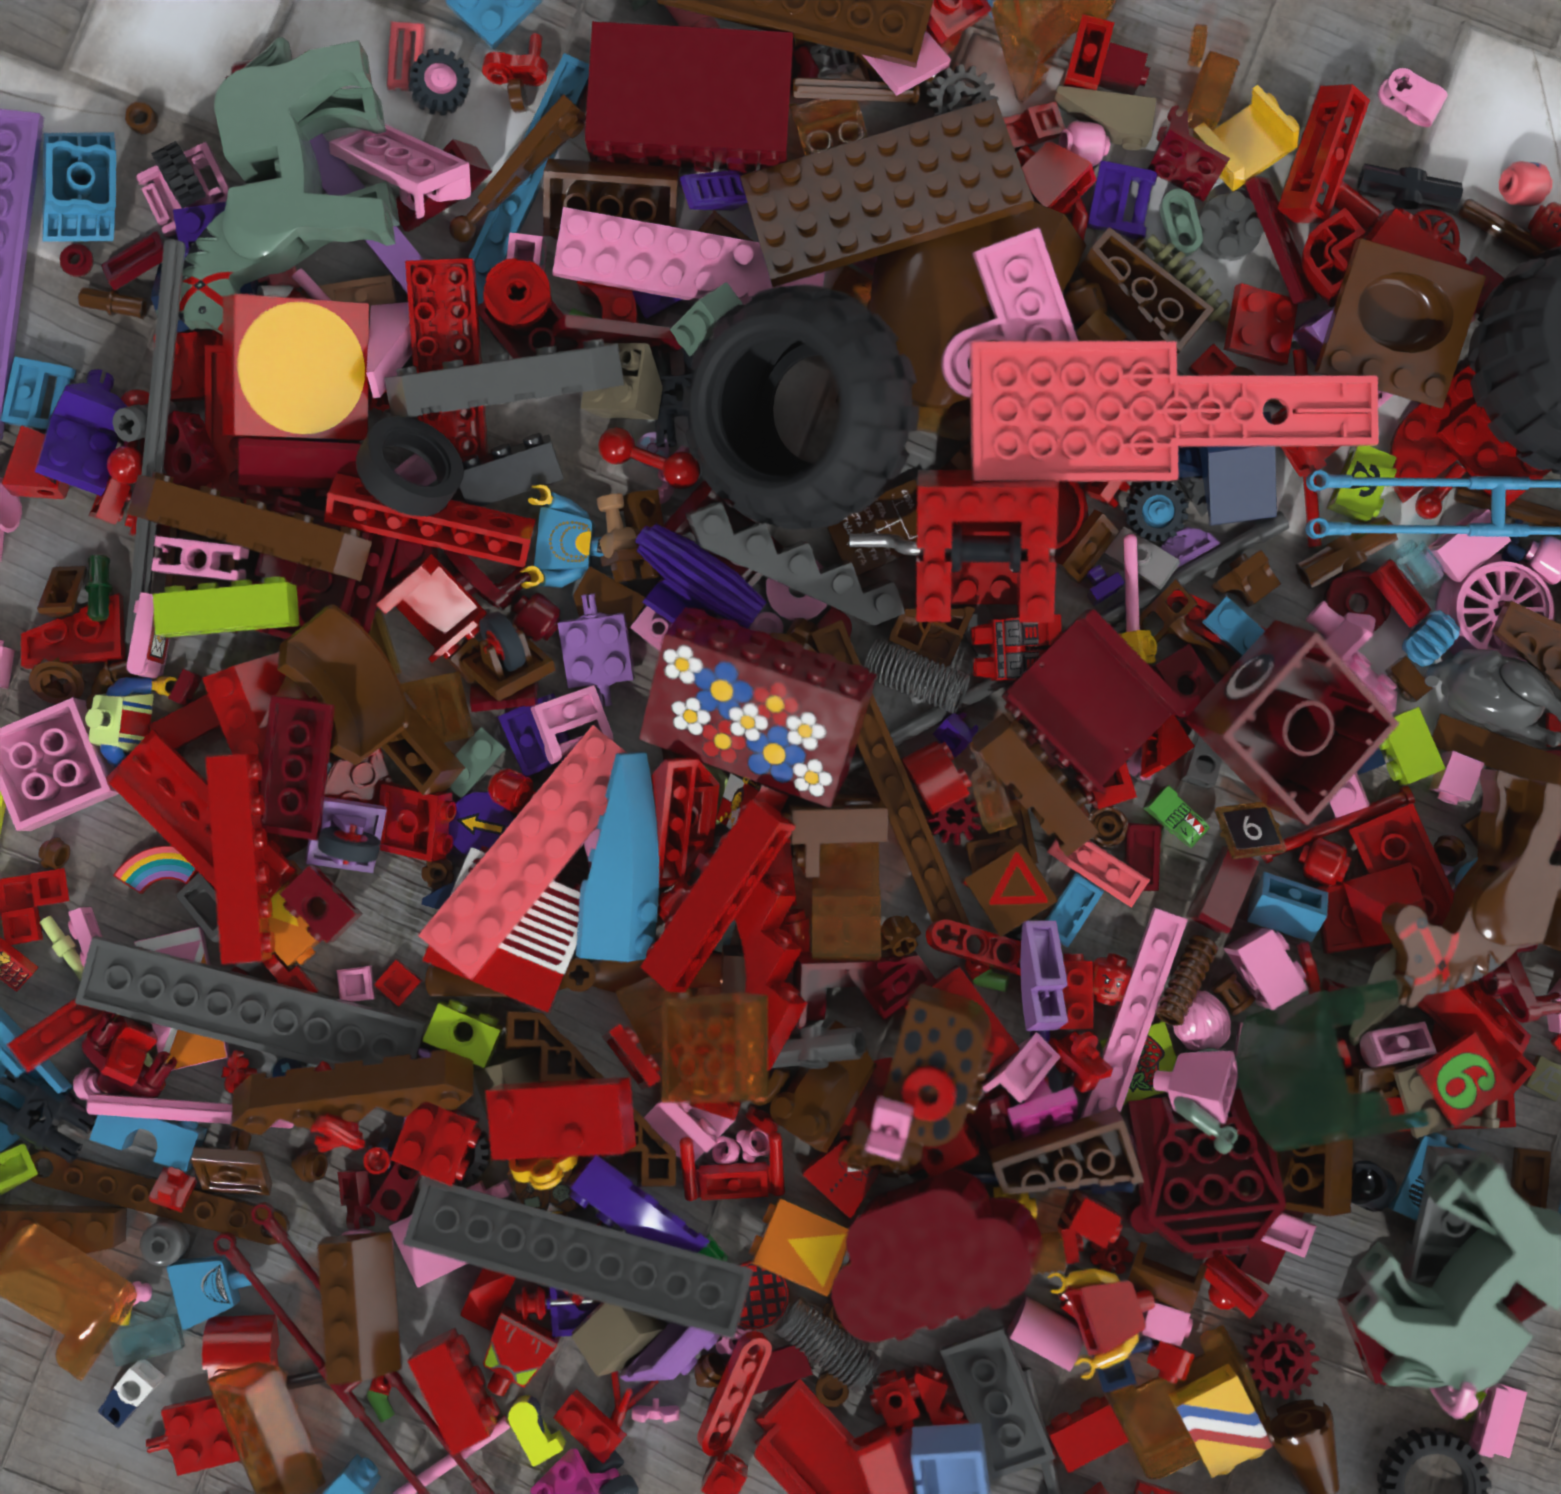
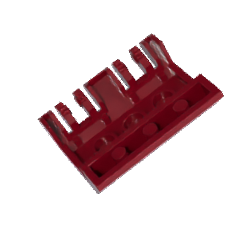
(320, 588)

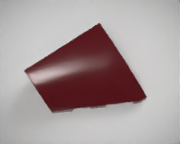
(482, 700)

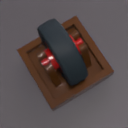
(506, 658)

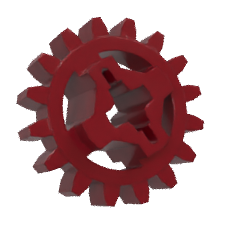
(1296, 1359)

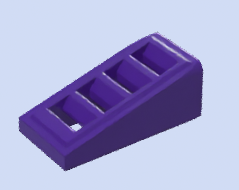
(719, 190)

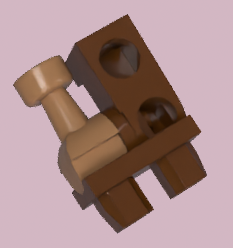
(619, 542)

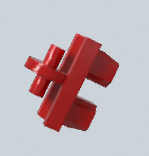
(1080, 1056)

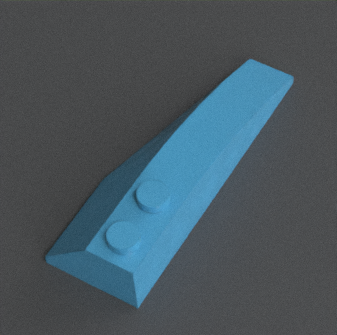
(623, 884)

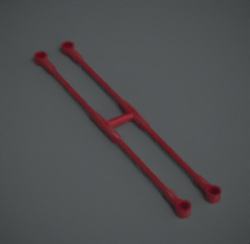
(342, 1390)

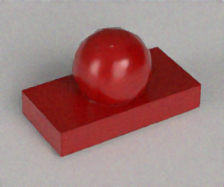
(1231, 1286)

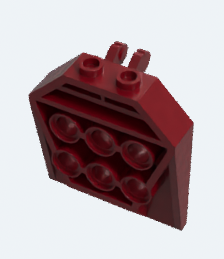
(1198, 1223)

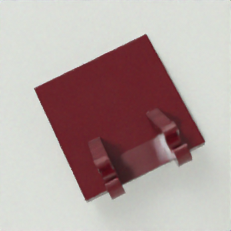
(1186, 159)

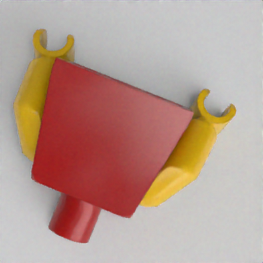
(1106, 1314)

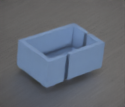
(950, 1459)

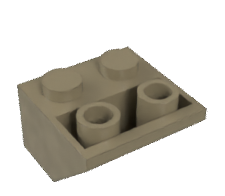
(641, 389)

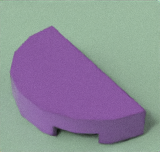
(1189, 544)

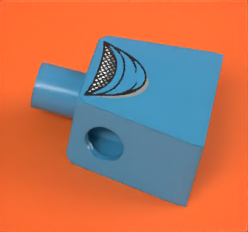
(204, 1287)

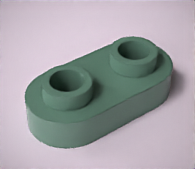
(1181, 224)

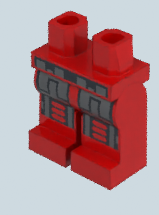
(1009, 644)

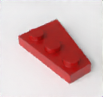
(77, 638)

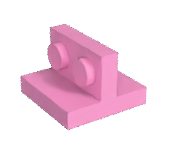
(682, 1120)

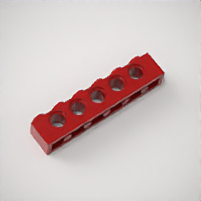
(455, 528)

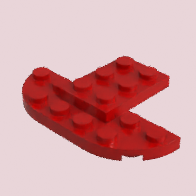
(1437, 437)

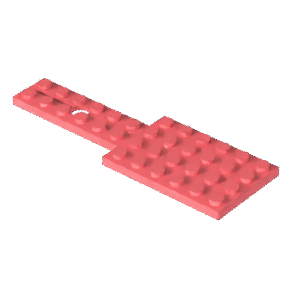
(1124, 411)

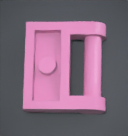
(568, 713)

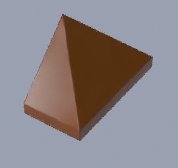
(62, 590)

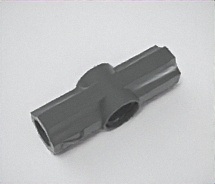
(819, 1046)

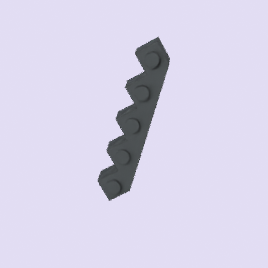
(504, 379)
(794, 566)

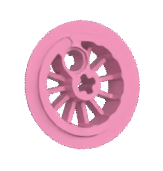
(1453, 593)

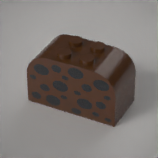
(948, 1035)

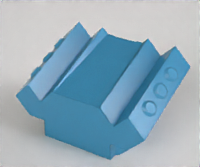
(79, 187)

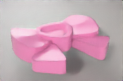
(655, 1412)

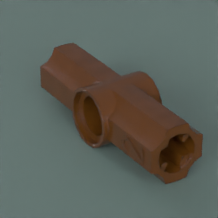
(1343, 554)

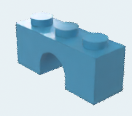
(174, 1137)

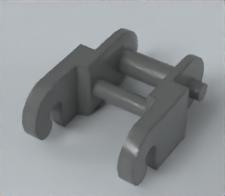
(838, 70)

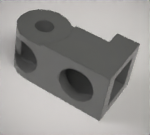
(1202, 765)

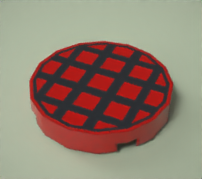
(765, 1298)

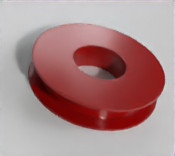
(936, 1078)

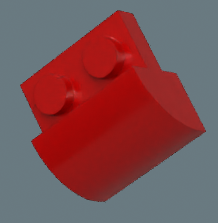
(239, 1341)

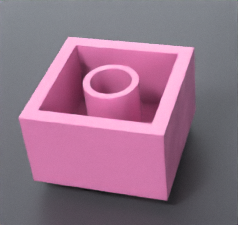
(1266, 967)

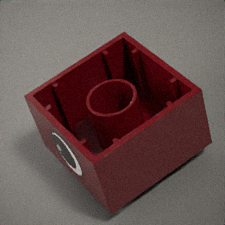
(1292, 721)

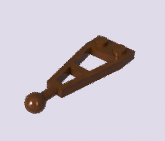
(565, 121)

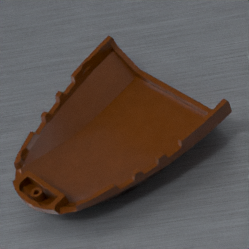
(937, 291)

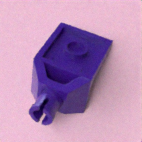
(81, 434)

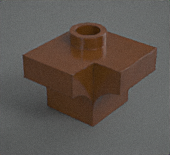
(1248, 579)

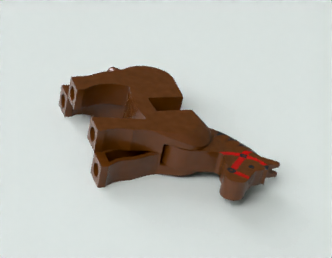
(1498, 905)

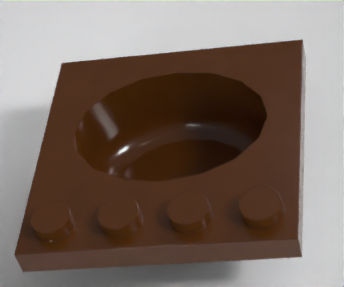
(1400, 322)

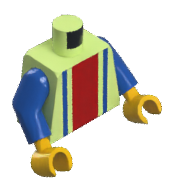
(123, 715)

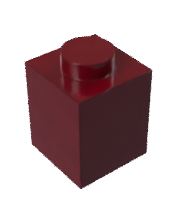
(1124, 69)

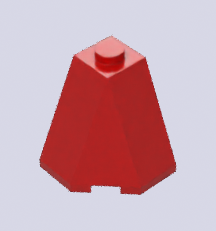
(884, 1459)

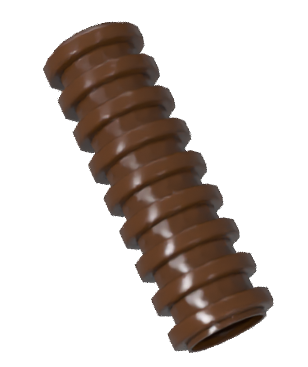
(1186, 980)

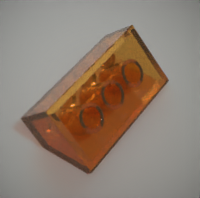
(267, 1430)

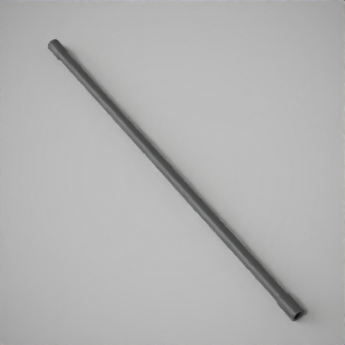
(1257, 534)

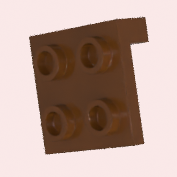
(860, 1159)

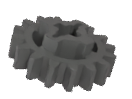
(957, 89)

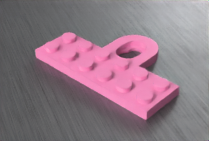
(1023, 300)

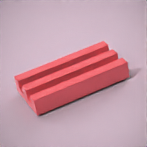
(392, 82)

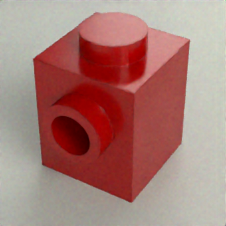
(725, 1475)

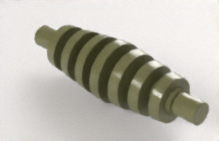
(1172, 263)

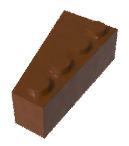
(1143, 293)
(1068, 1155)
(83, 1227)

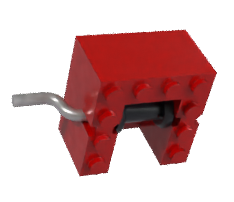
(994, 554)

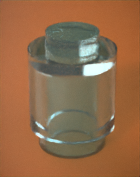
(1419, 564)

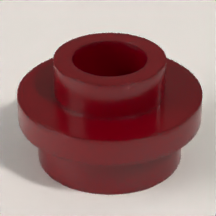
(85, 264)

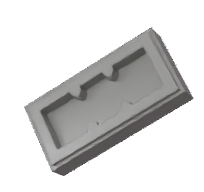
(1153, 562)

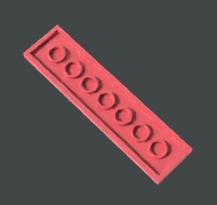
(525, 857)

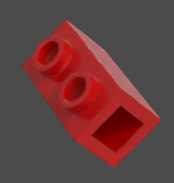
(1078, 992)

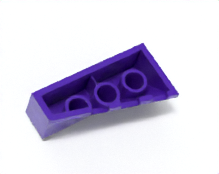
(629, 1206)

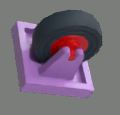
(348, 836)

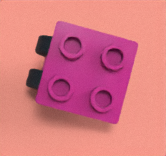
(574, 1477)

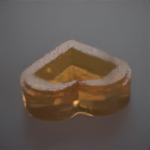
(1197, 45)

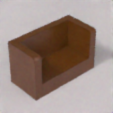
(1165, 1283)

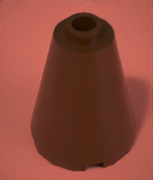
(1307, 1444)

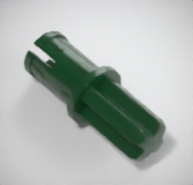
(98, 587)

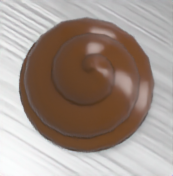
(310, 1165)
(709, 1370)

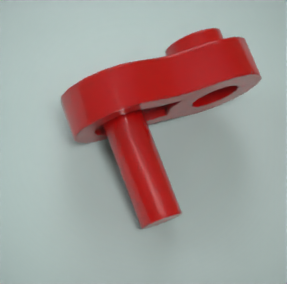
(501, 67)

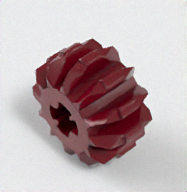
(953, 828)

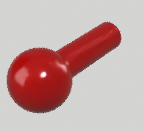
(1430, 504)

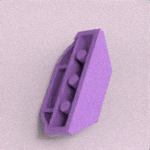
(669, 1354)

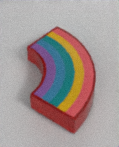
(153, 866)

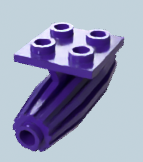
(695, 579)

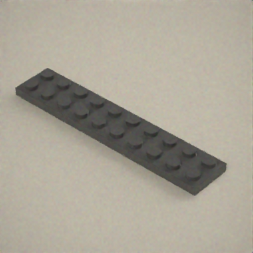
(240, 1007)
(579, 1257)

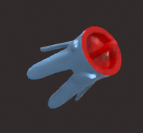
(377, 1159)

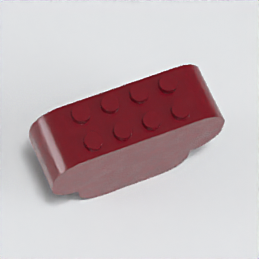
(933, 1256)

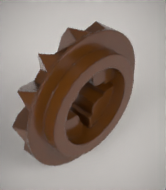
(54, 691)

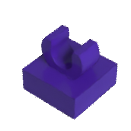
(1103, 585)
(955, 733)

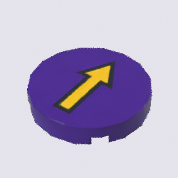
(478, 822)

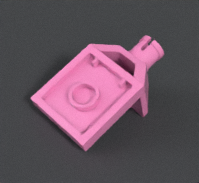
(1345, 638)

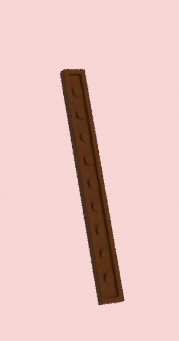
(898, 796)

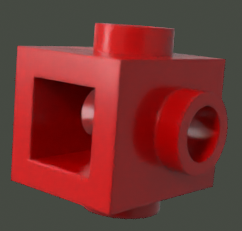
(895, 1409)

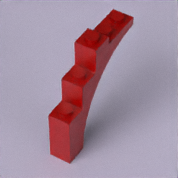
(769, 956)

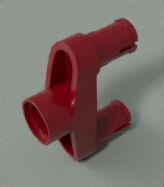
(475, 581)
(1515, 990)
(96, 1047)

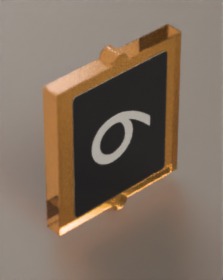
(1250, 830)

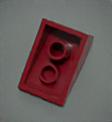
(701, 497)

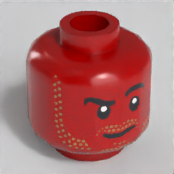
(1546, 225)
(1110, 978)

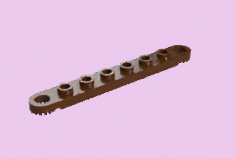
(133, 1189)

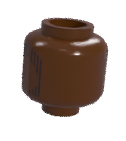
(1084, 300)

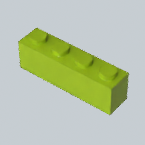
(226, 608)

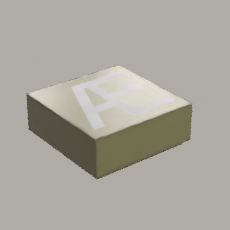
(1545, 1079)

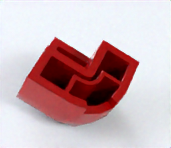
(1329, 253)

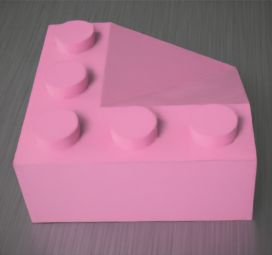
(51, 766)

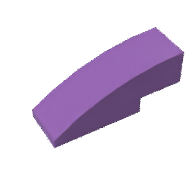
(1042, 976)

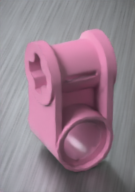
(1415, 99)

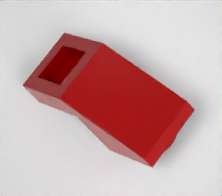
(932, 1390)

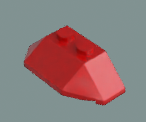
(685, 816)

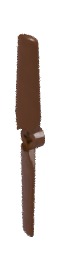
(602, 974)

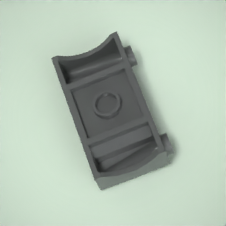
(1438, 1230)

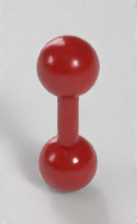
(618, 447)
(126, 461)

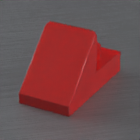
(129, 1051)

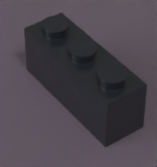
(510, 470)

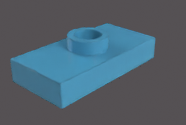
(1074, 907)

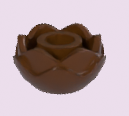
(1117, 826)

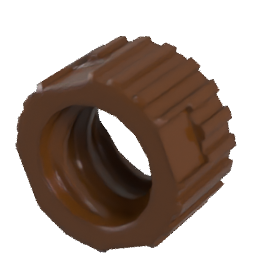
(134, 110)

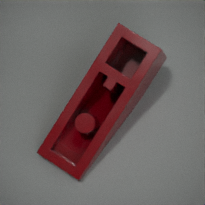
(479, 172)

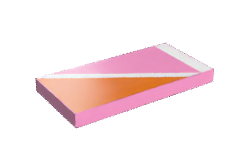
(186, 1047)

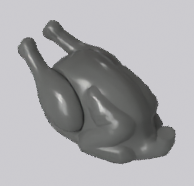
(1497, 692)

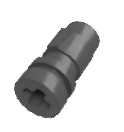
(132, 421)

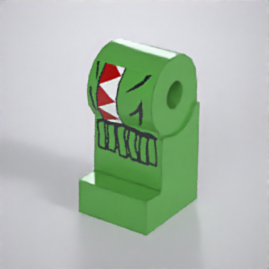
(1176, 816)

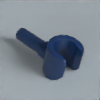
(1513, 551)

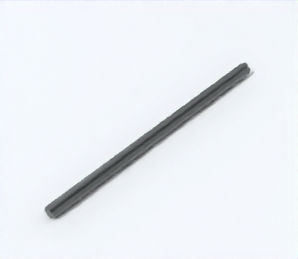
(157, 414)

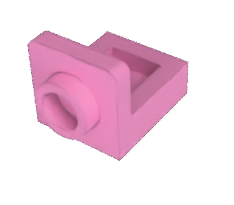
(889, 1128)

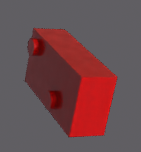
(561, 1118)

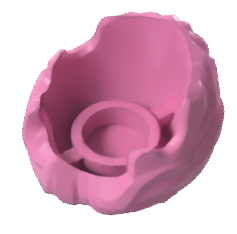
(1205, 1025)

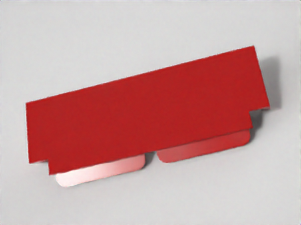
(805, 1445)

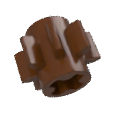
(899, 936)

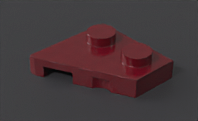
(891, 981)

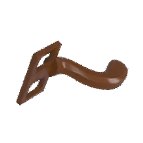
(1176, 624)

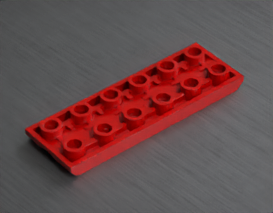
(444, 330)
(177, 806)

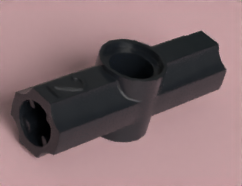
(1409, 188)

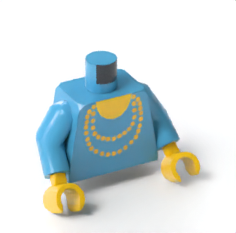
(563, 541)

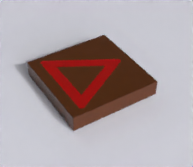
(1010, 890)

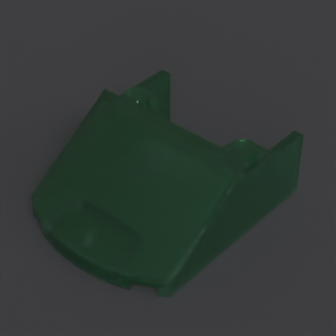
(1296, 1074)

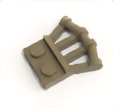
(1417, 1097)

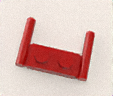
(733, 1180)

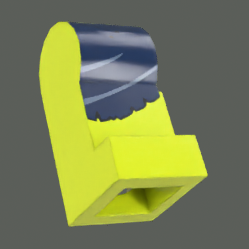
(533, 1431)

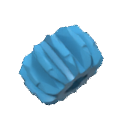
(1431, 638)

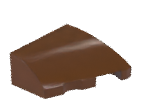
(931, 639)

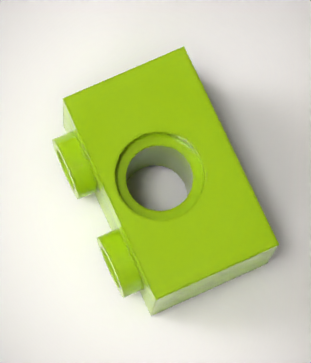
(443, 1032)

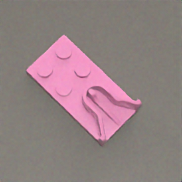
(407, 164)

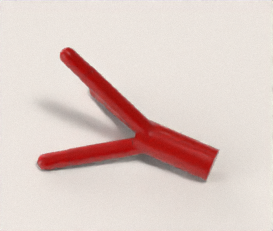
(622, 1406)

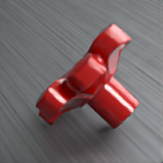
(237, 1071)
(1105, 1258)

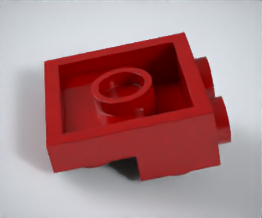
(416, 822)
(437, 1142)

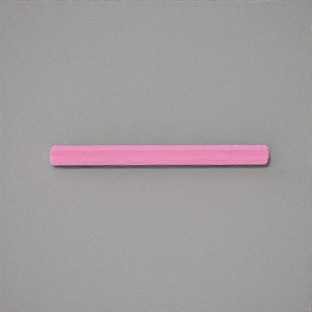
(164, 1109)

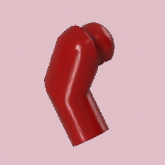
(1079, 217)

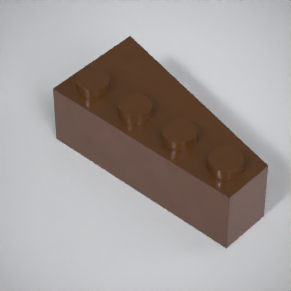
(1036, 782)

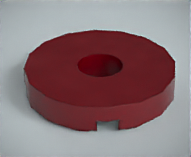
(1357, 582)

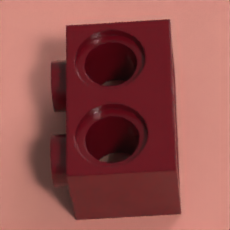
(189, 451)

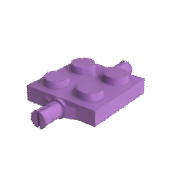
(596, 649)

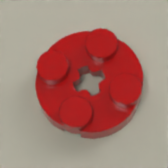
(522, 274)

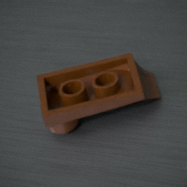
(822, 1098)

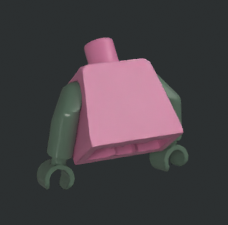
(1203, 1091)

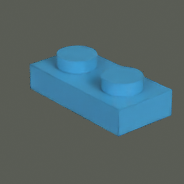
(1233, 626)

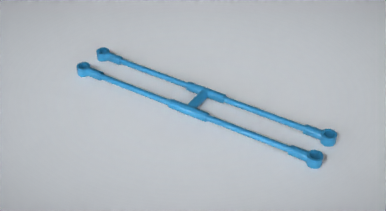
(1497, 485)

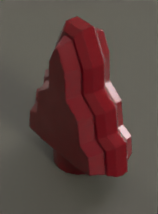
(992, 1117)

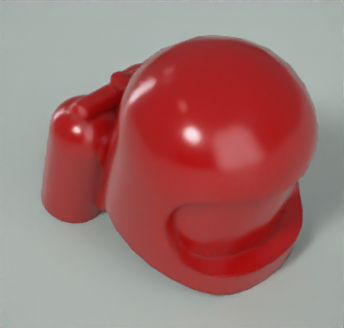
(510, 789)

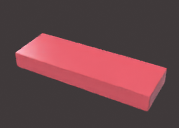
(1104, 871)

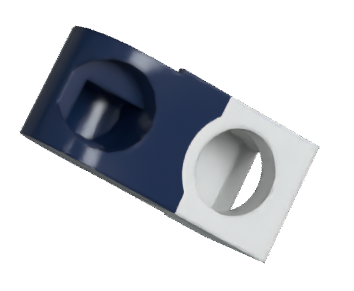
(130, 1392)

